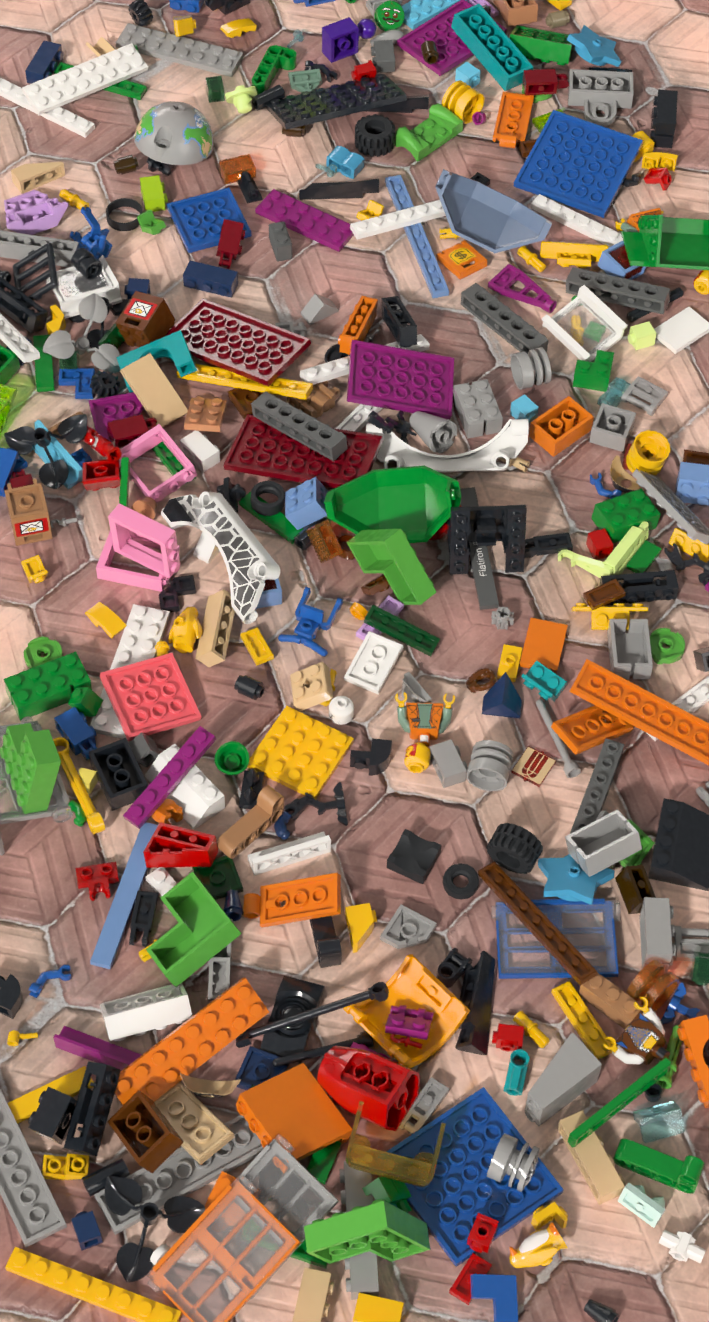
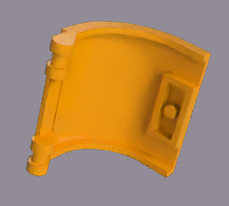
(415, 988)

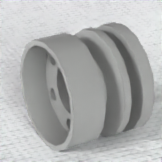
(530, 368)
(489, 765)
(513, 1162)

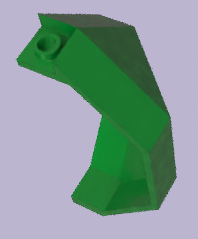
(395, 498)

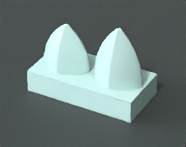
(640, 1204)

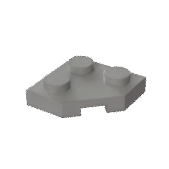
(407, 929)

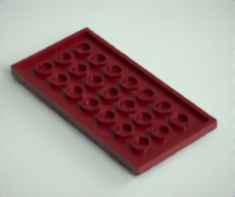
(239, 342)
(272, 454)

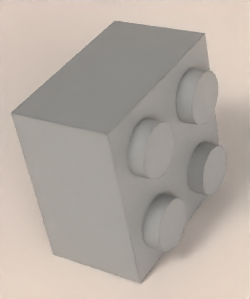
(612, 427)

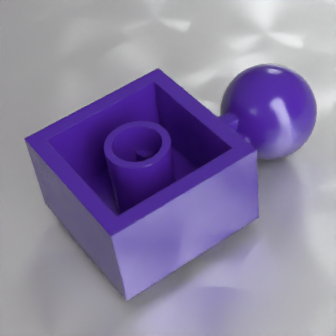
(342, 37)

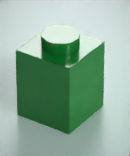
(85, 701)

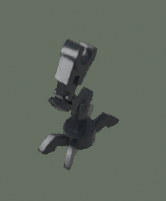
(401, 426)
(676, 558)
(300, 805)

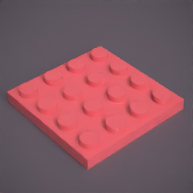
(150, 696)

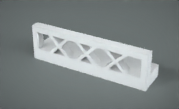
(289, 853)

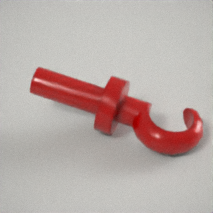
(406, 1041)

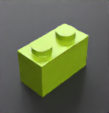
(152, 193)

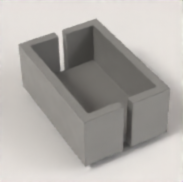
(474, 406)
(630, 651)
(603, 843)
(657, 932)

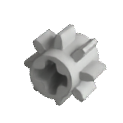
(502, 618)

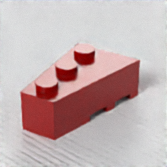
(180, 848)

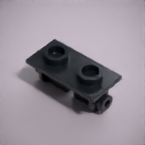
(249, 188)

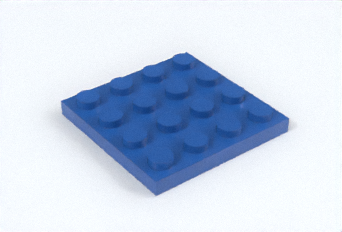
(202, 216)

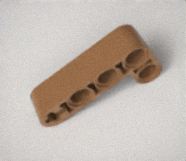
(253, 823)

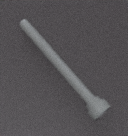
(571, 767)

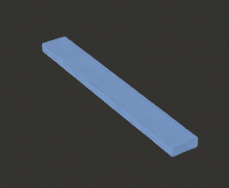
(123, 901)

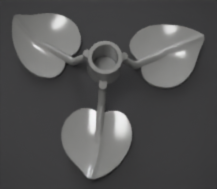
(62, 347)

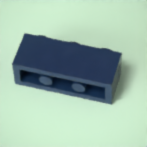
(44, 62)
(210, 279)

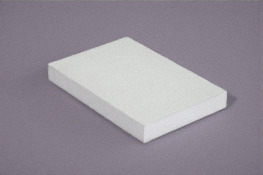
(682, 330)
(373, 662)

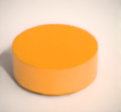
(358, 611)

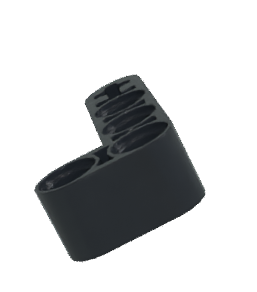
(326, 942)

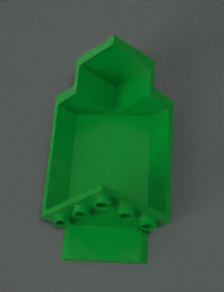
(669, 243)

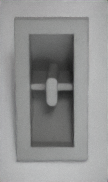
(318, 309)

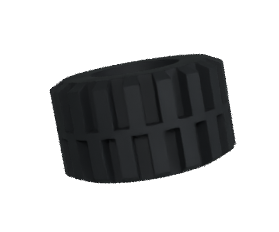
(374, 135)
(514, 848)

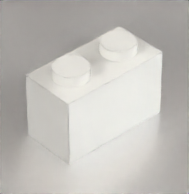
(200, 450)

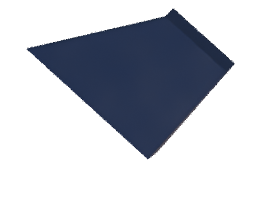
(502, 699)

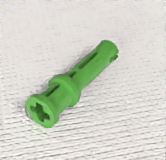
(673, 1047)

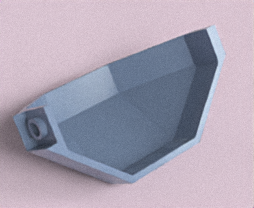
(488, 215)

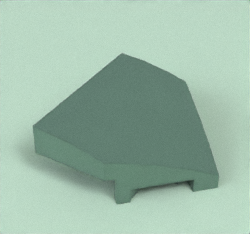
(305, 80)

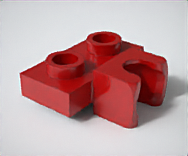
(97, 878)

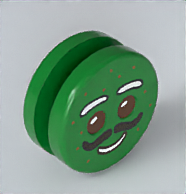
(389, 15)

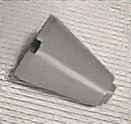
(434, 430)

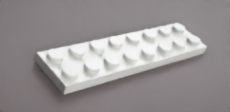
(84, 79)
(137, 644)

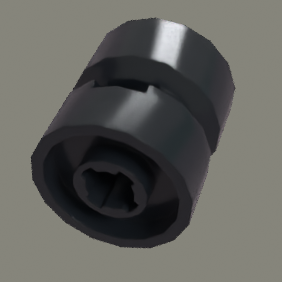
(86, 263)

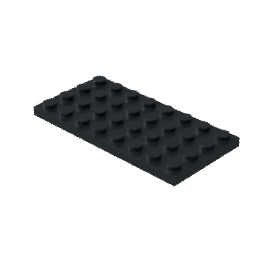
(335, 101)

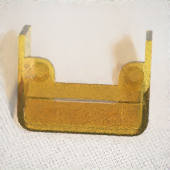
(396, 1167)

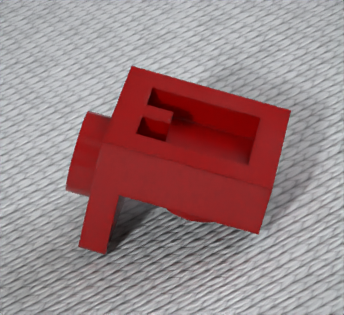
(658, 175)

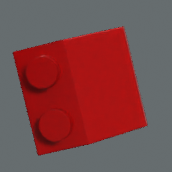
(101, 474)

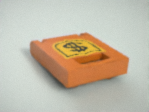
(460, 255)

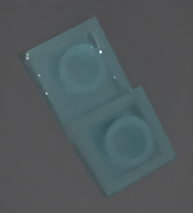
(614, 392)

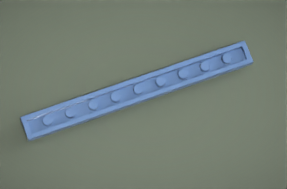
(418, 240)

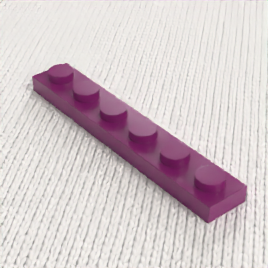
(169, 777)

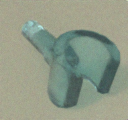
(297, 37)
(331, 169)

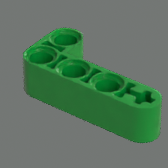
(274, 58)
(659, 1166)

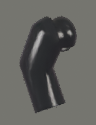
(631, 181)

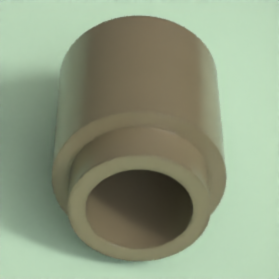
(557, 19)

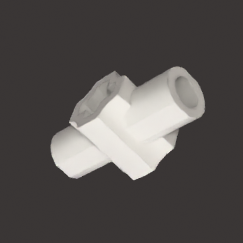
(682, 1246)

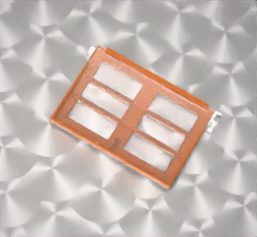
(223, 1256)

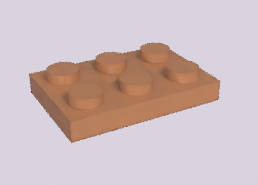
(205, 414)

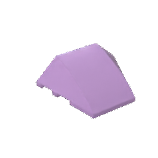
(33, 212)

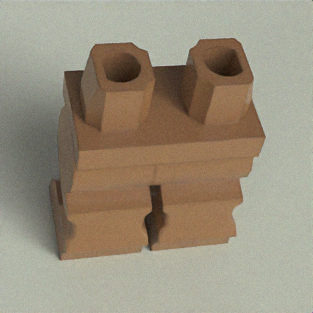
(319, 400)

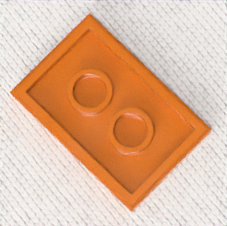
(544, 644)

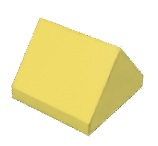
(89, 778)

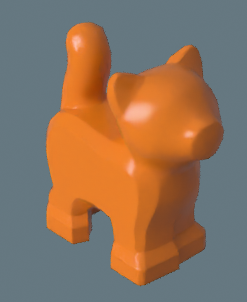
(168, 810)

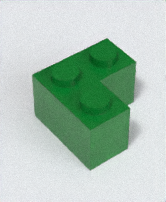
(594, 374)

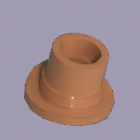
(145, 507)

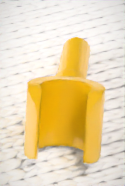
(14, 1036)

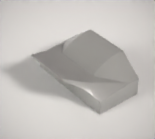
(414, 690)

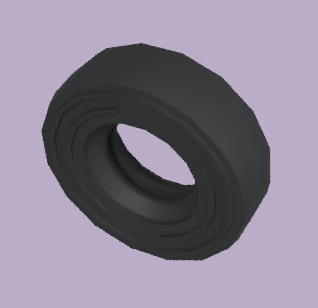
(464, 870)

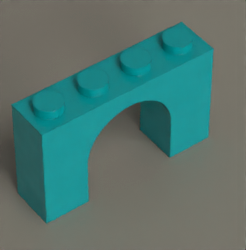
(171, 346)

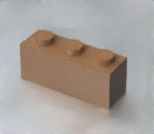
(610, 1000)

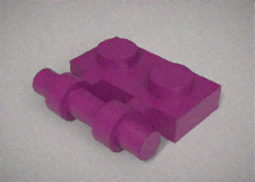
(409, 1022)

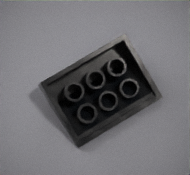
(681, 846)

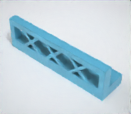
(58, 452)

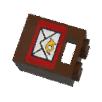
(144, 319)

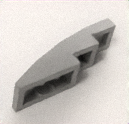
(220, 972)

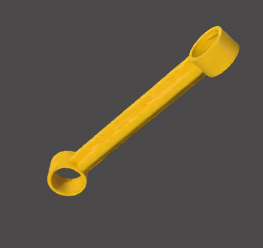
(93, 817)

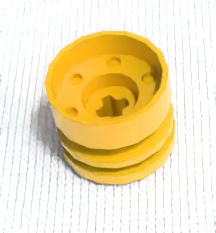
(463, 101)
(648, 452)

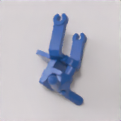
(95, 240)
(310, 621)

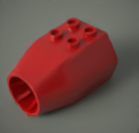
(367, 1077)

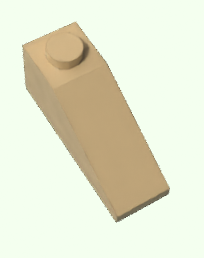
(36, 174)

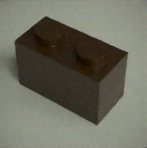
(634, 887)

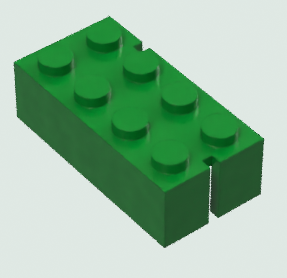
(46, 685)

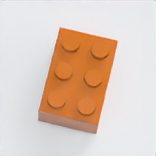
(561, 426)

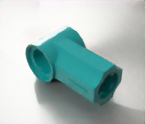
(516, 1073)

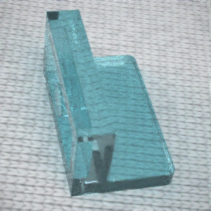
(659, 1121)

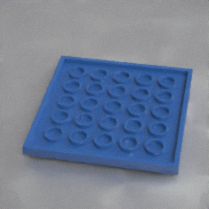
(578, 163)
(461, 1180)

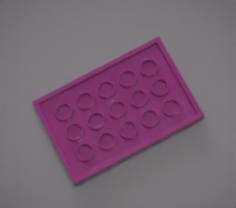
(438, 29)
(400, 379)

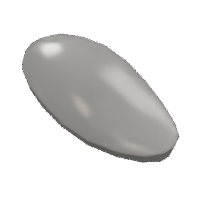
(393, 35)

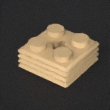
(311, 686)

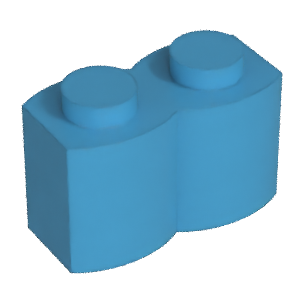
(347, 162)

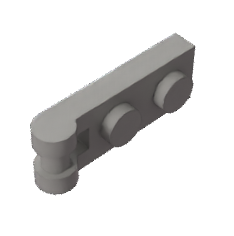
(425, 1105)

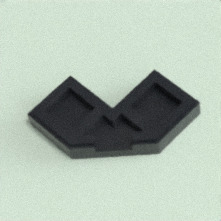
(178, 586)

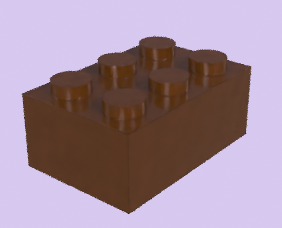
(145, 1132)

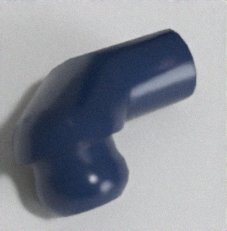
(280, 826)

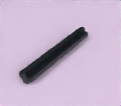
(638, 313)

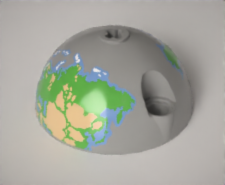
(174, 134)

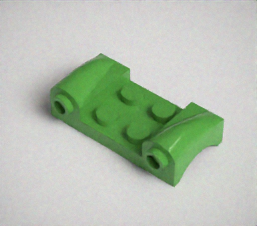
(431, 133)

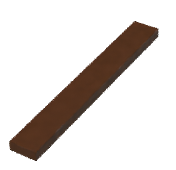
(537, 923)

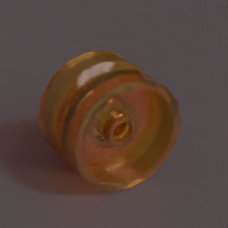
(653, 985)

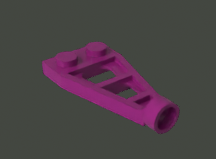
(508, 276)

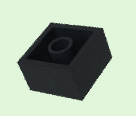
(53, 1115)

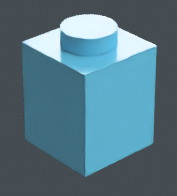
(468, 74)
(524, 409)

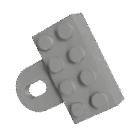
(600, 91)

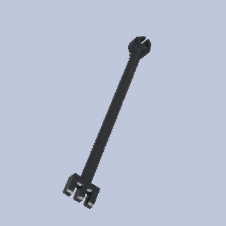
(378, 992)

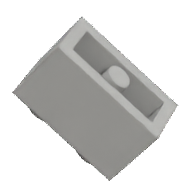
(447, 763)

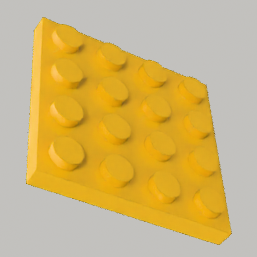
(300, 752)

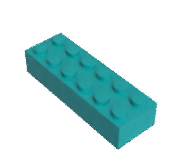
(491, 46)

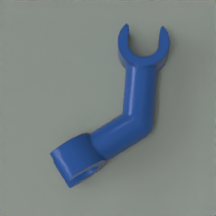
(601, 491)
(36, 987)

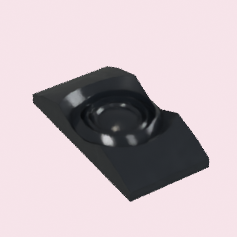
(291, 999)

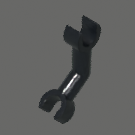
(323, 68)

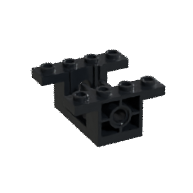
(486, 527)

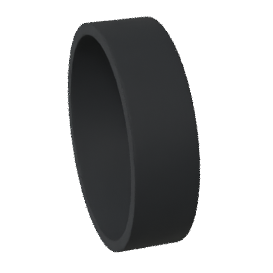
(123, 202)

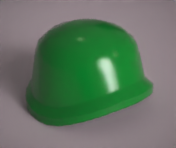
(232, 758)

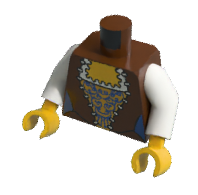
(641, 1039)

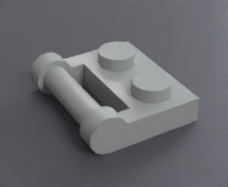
(646, 391)
(686, 947)

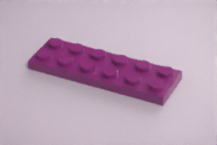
(305, 220)

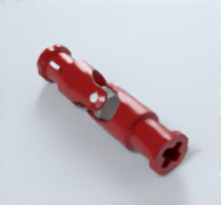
(102, 445)

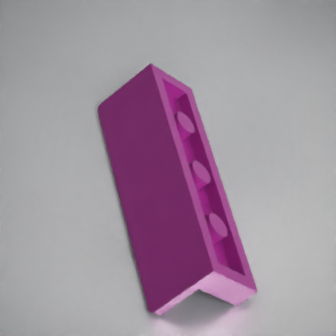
(94, 1048)

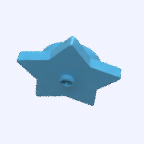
(594, 48)
(569, 880)

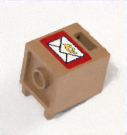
(28, 513)

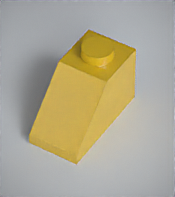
(184, 25)
(360, 924)

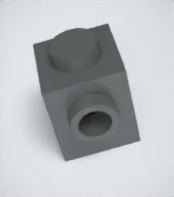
(144, 749)

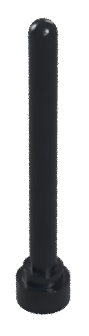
(364, 1038)

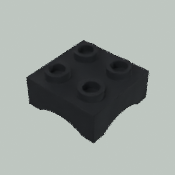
(413, 857)

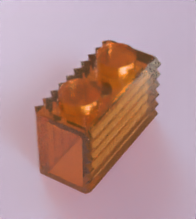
(232, 168)
(324, 541)

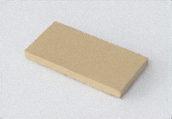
(154, 390)
(194, 1123)

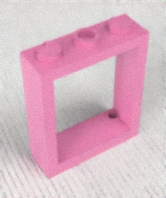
(144, 444)
(125, 519)
(108, 573)

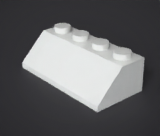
(194, 793)
(146, 1011)

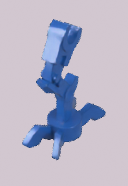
(675, 1005)

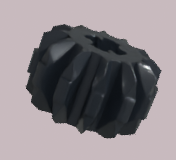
(140, 12)
(104, 384)

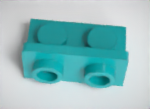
(545, 681)

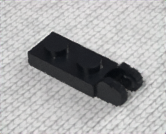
(547, 544)
(143, 916)

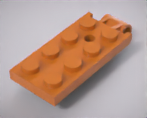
(513, 119)
(587, 730)
(304, 900)

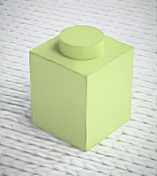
(642, 335)

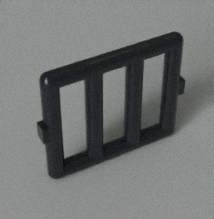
(49, 260)

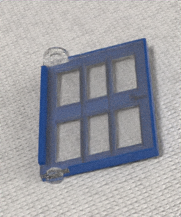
(584, 925)

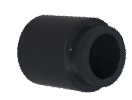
(249, 687)

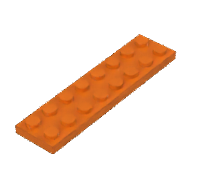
(643, 710)
(192, 1043)

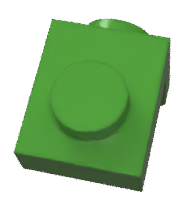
(149, 223)

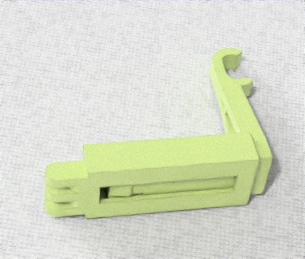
(618, 559)

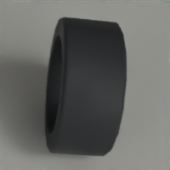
(265, 508)

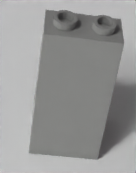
(563, 1080)

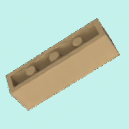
(216, 629)
(593, 1160)
(313, 1295)

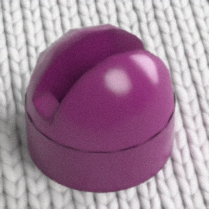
(477, 116)

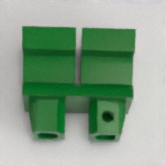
(391, 1191)

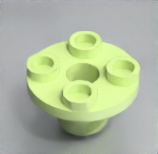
(241, 98)

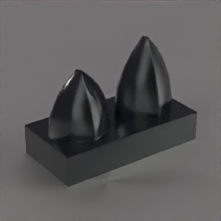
(251, 788)

